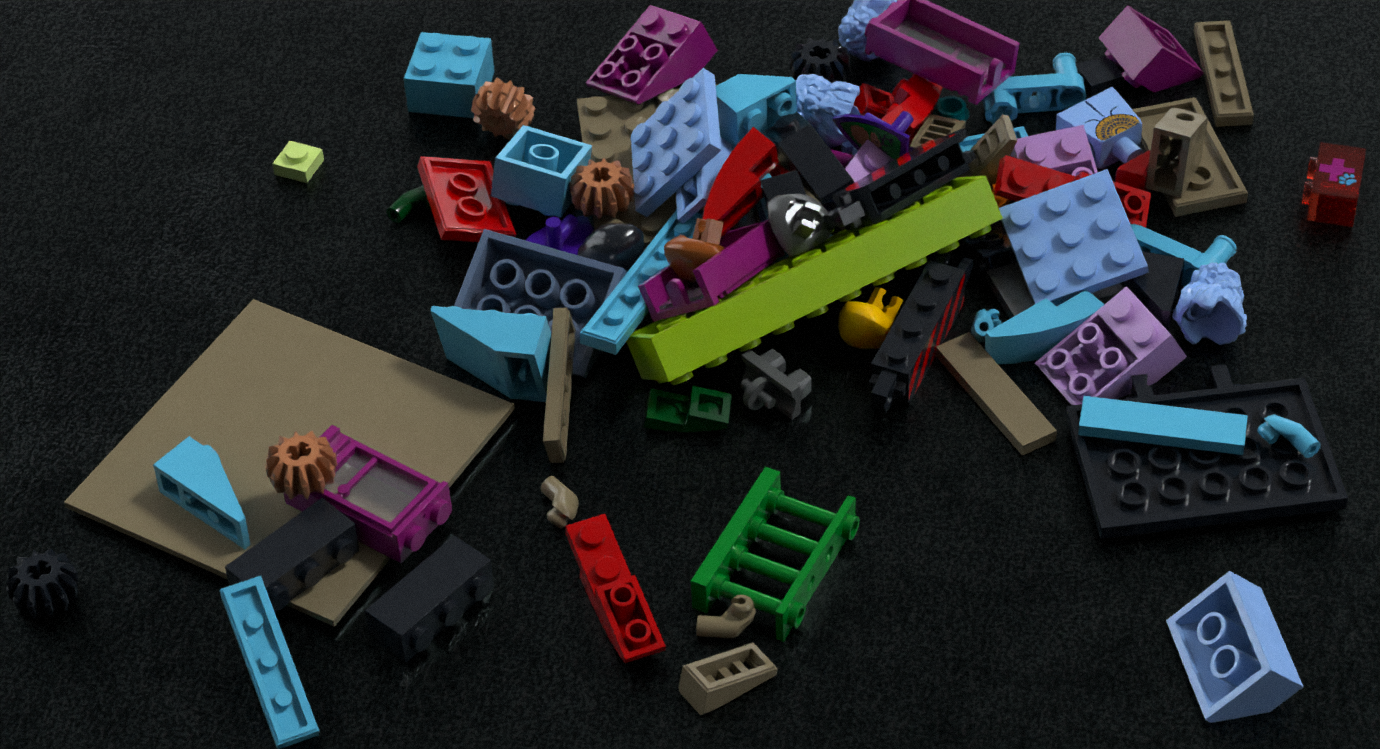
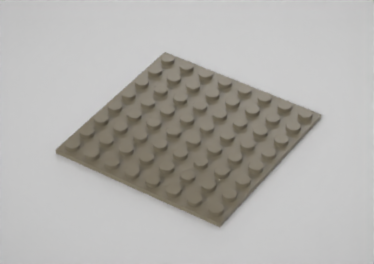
(264, 383)

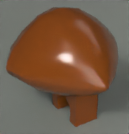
(688, 254)

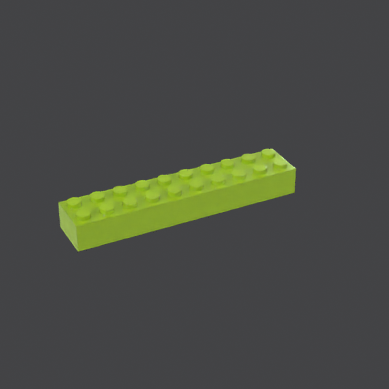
(810, 281)

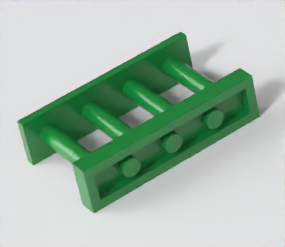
(750, 525)

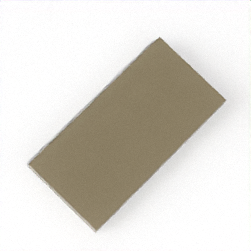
(1215, 180)

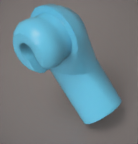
(1290, 430)

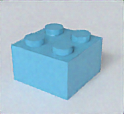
(447, 73)
(538, 170)

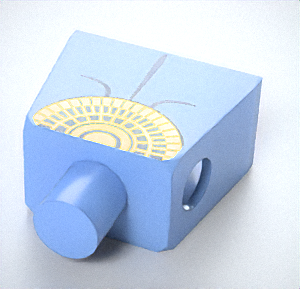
(1109, 125)

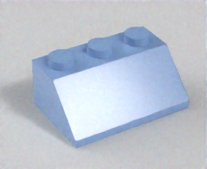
(1233, 651)

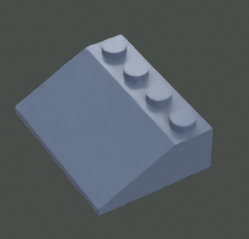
(535, 279)

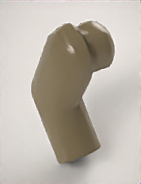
(562, 499)
(731, 622)

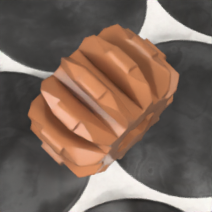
(502, 108)
(601, 188)
(301, 465)

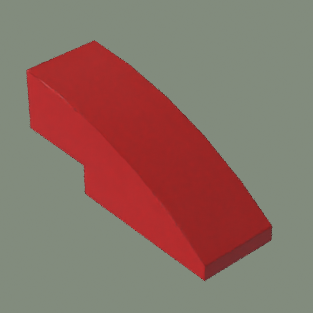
(738, 181)

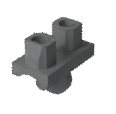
(769, 387)

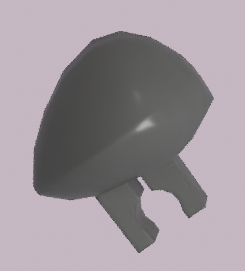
(797, 222)

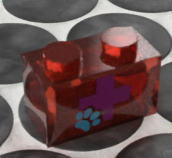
(1335, 184)

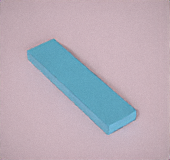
(1163, 425)
(269, 662)

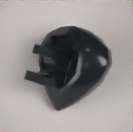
(614, 244)

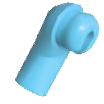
(984, 322)

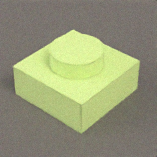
(298, 161)

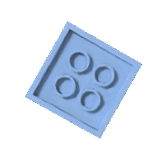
(675, 142)
(1073, 239)

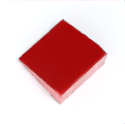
(873, 100)
(1134, 172)

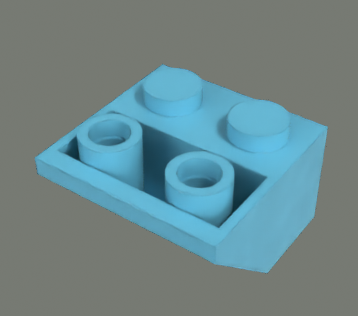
(753, 102)

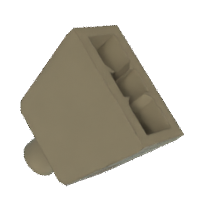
(1176, 137)

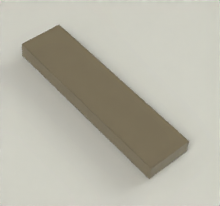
(1223, 73)
(559, 385)
(996, 393)

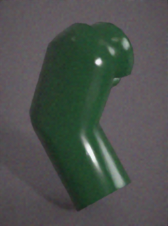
(407, 203)

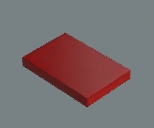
(462, 198)

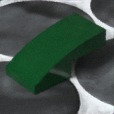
(699, 412)

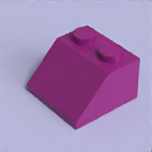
(1147, 52)

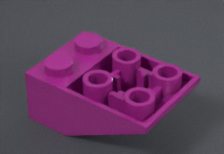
(654, 56)

